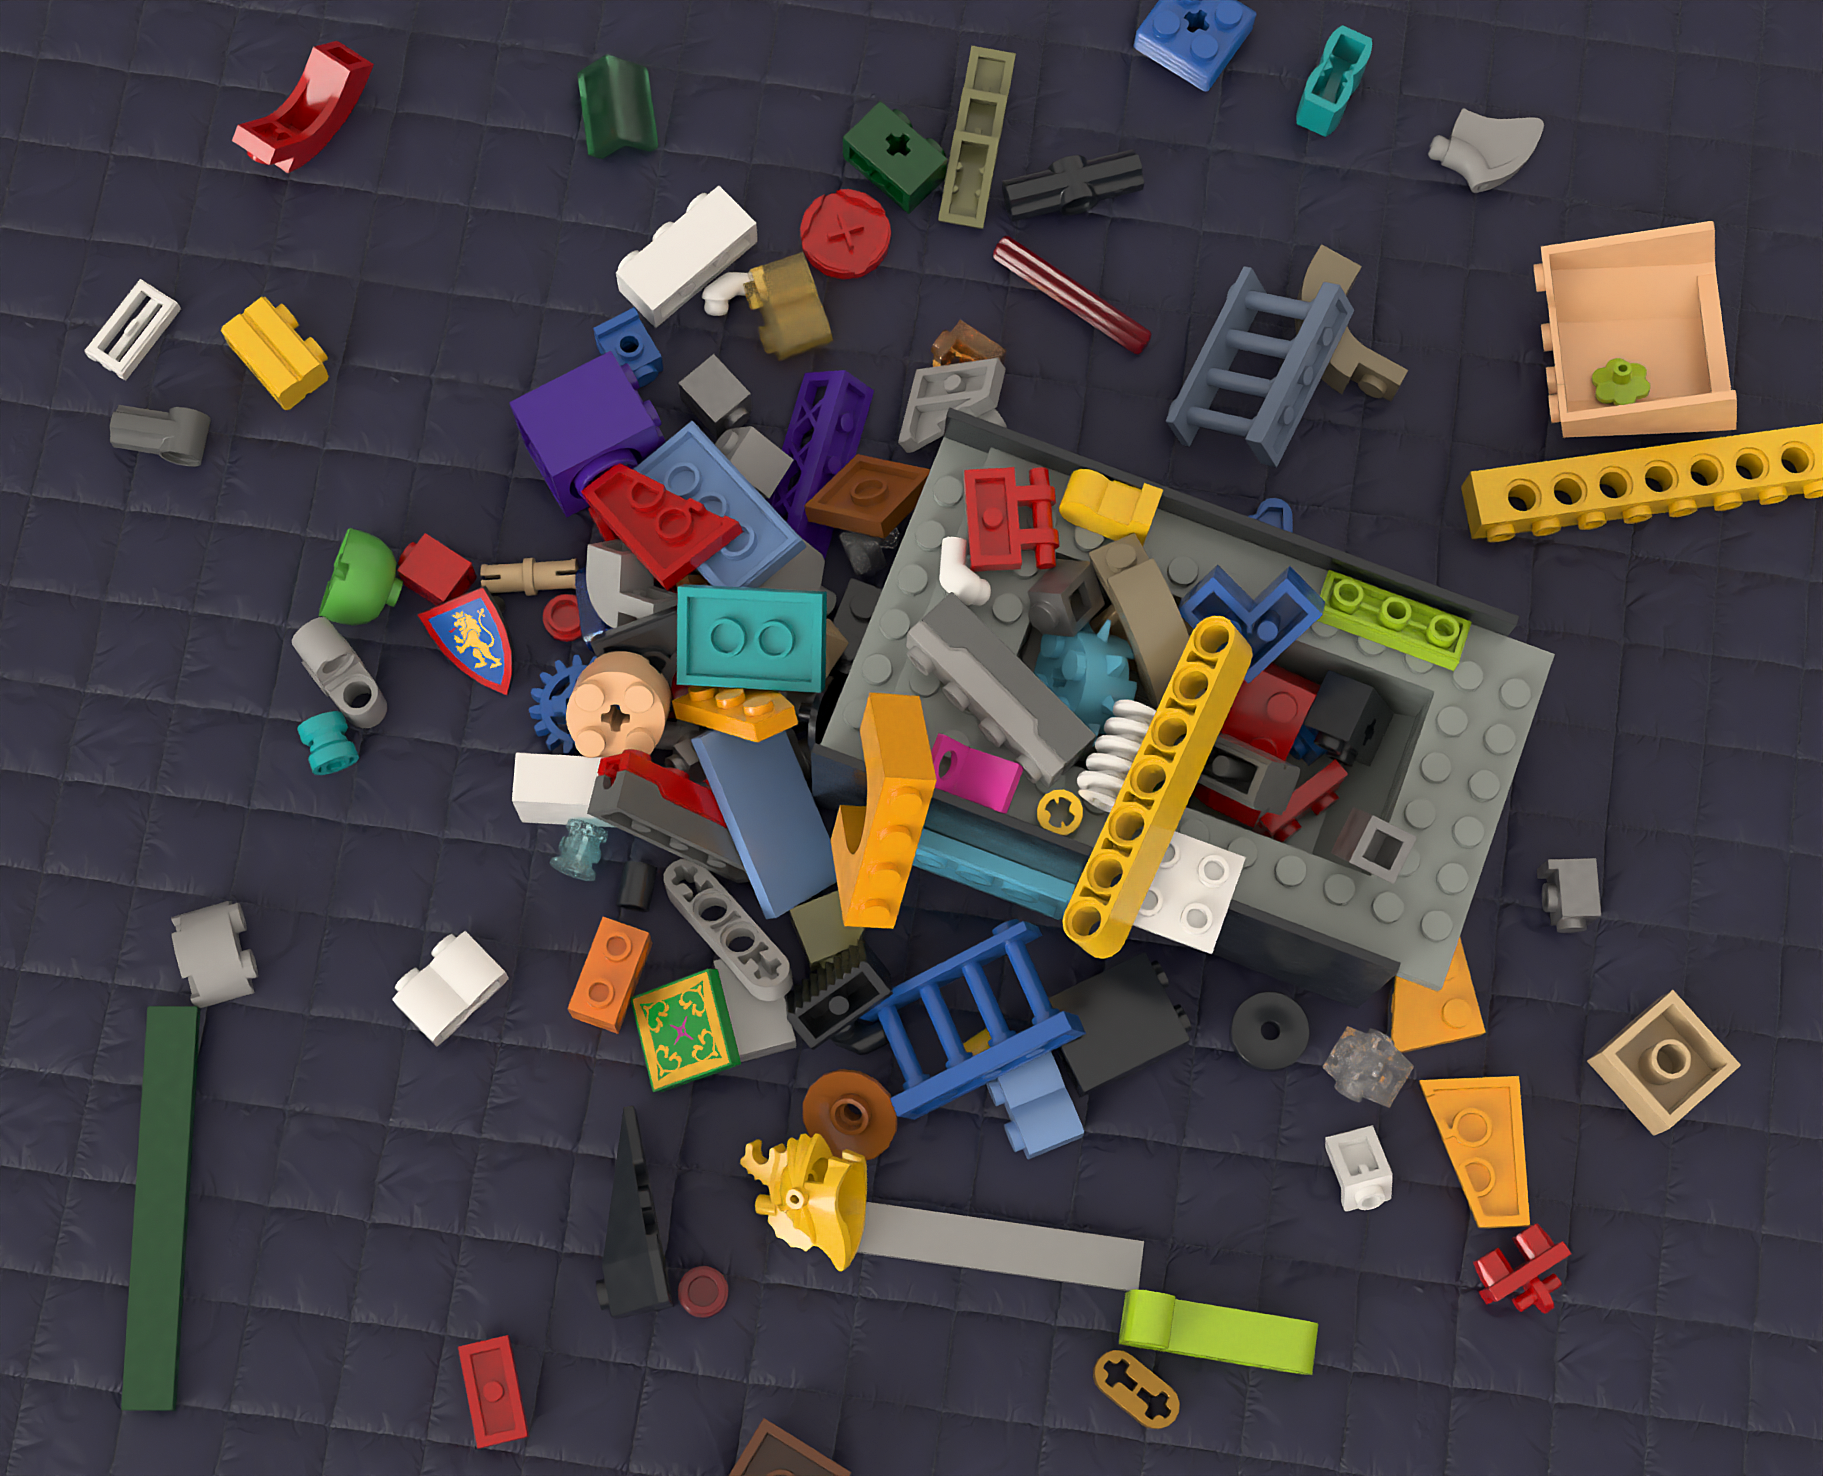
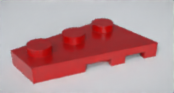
(658, 526)

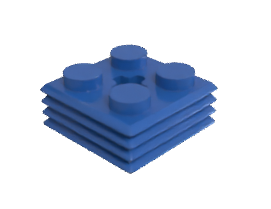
(1196, 55)

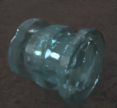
(580, 850)

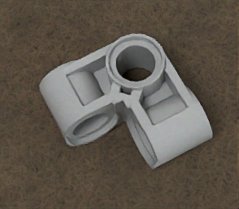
(339, 672)

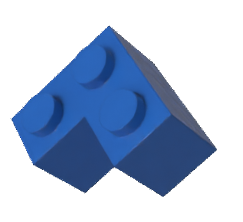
(1267, 622)

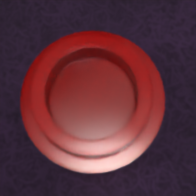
(562, 618)

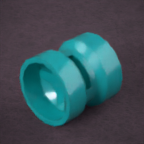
(327, 743)

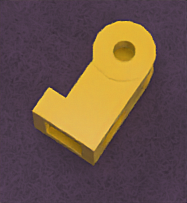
(1108, 505)

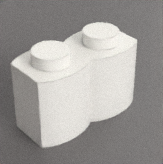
(449, 987)

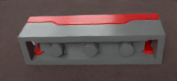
(665, 811)

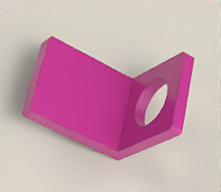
(976, 774)

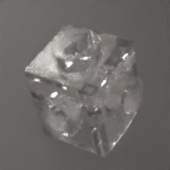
(1367, 1066)

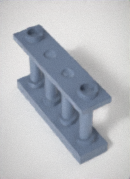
(1286, 393)

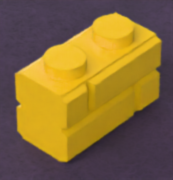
(275, 352)

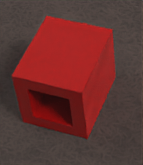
(435, 571)

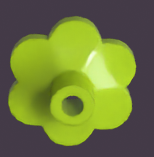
(1620, 382)

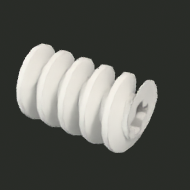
(1115, 753)

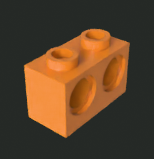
(610, 975)

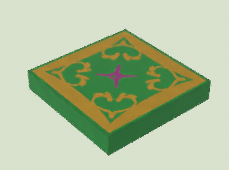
(685, 1030)

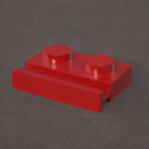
(1314, 795)

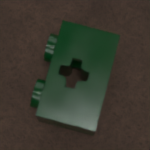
(902, 178)

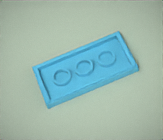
(993, 874)

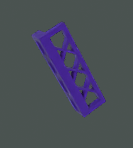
(835, 440)

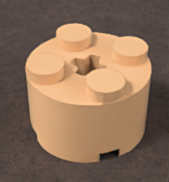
(625, 681)

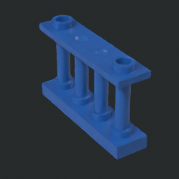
(1006, 1048)

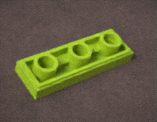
(1415, 631)

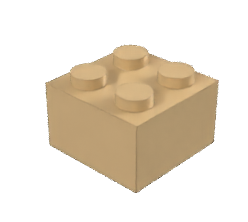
(1663, 1063)

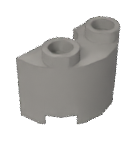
(212, 955)

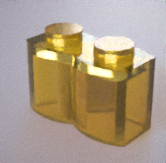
(788, 307)

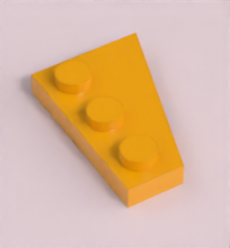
(737, 711)
(1436, 1017)
(1485, 1144)

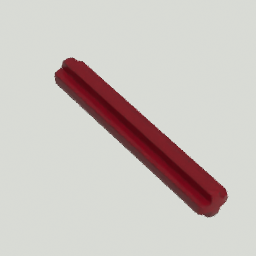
(1072, 295)

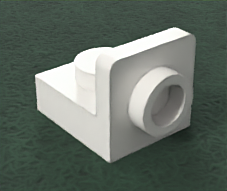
(1360, 1168)

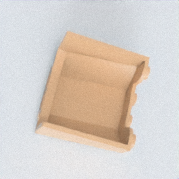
(1644, 302)

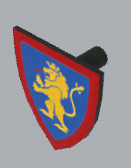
(474, 637)

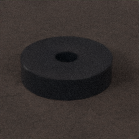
(1287, 1019)

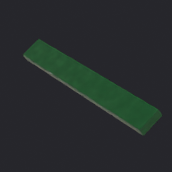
(161, 1209)

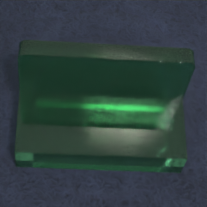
(616, 106)

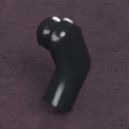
(861, 1038)

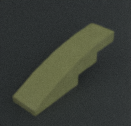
(977, 137)

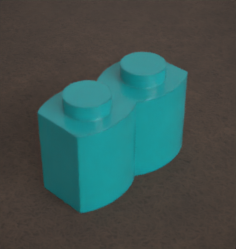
(1334, 81)

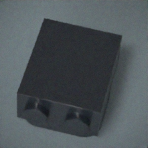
(1125, 1024)

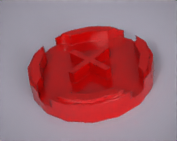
(845, 234)

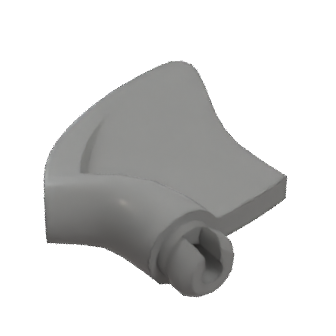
(1487, 148)

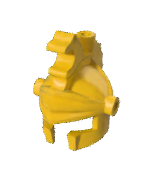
(812, 1195)

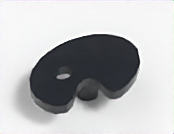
(821, 711)

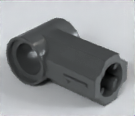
(173, 435)

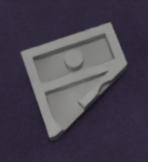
(965, 386)

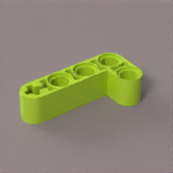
(1217, 1333)

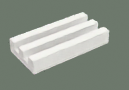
(145, 341)

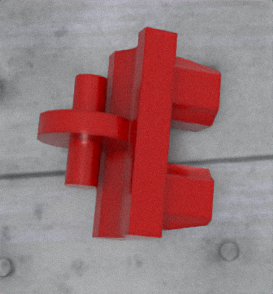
(1539, 1255)

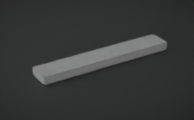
(1001, 1247)

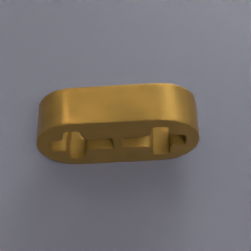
(1144, 1380)

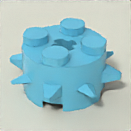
(1087, 673)

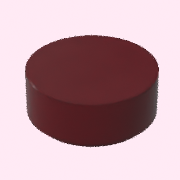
(703, 1292)

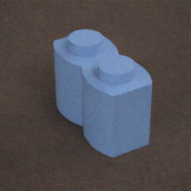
(1037, 1106)

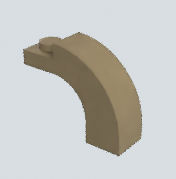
(1351, 359)
(1145, 612)

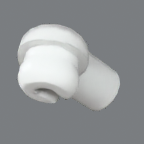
(722, 290)
(957, 577)

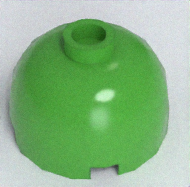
(361, 580)

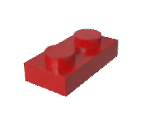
(493, 1391)

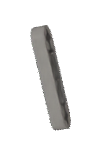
(722, 931)

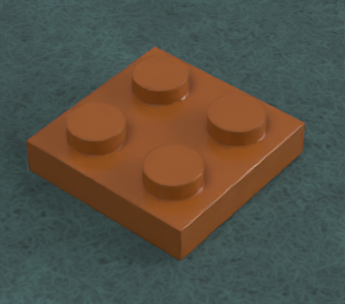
(868, 496)

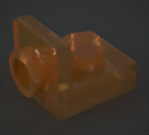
(966, 345)

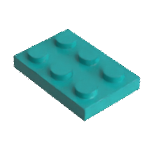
(751, 638)

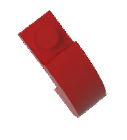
(312, 111)

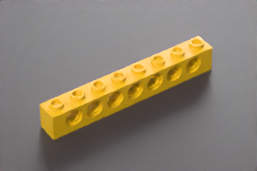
(1625, 471)

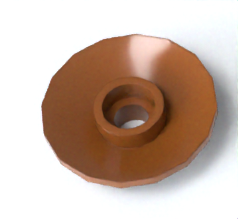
(829, 1115)

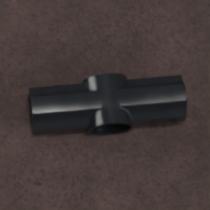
(1072, 185)

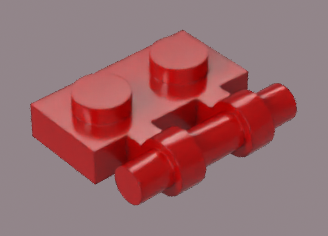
(994, 522)

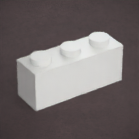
(686, 255)

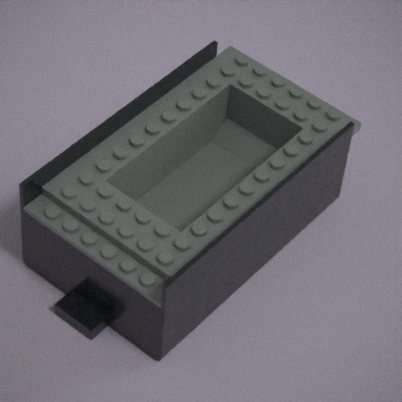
(1295, 902)

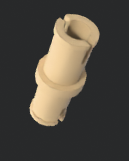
(529, 576)

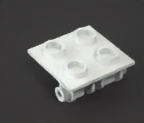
(1191, 892)

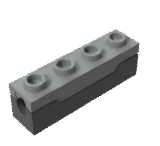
(998, 690)

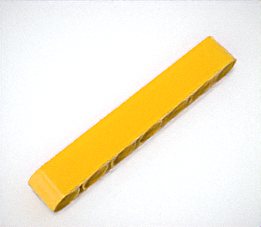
(1161, 810)

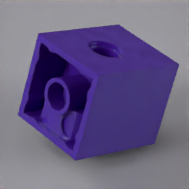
(586, 426)

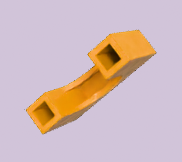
(879, 841)

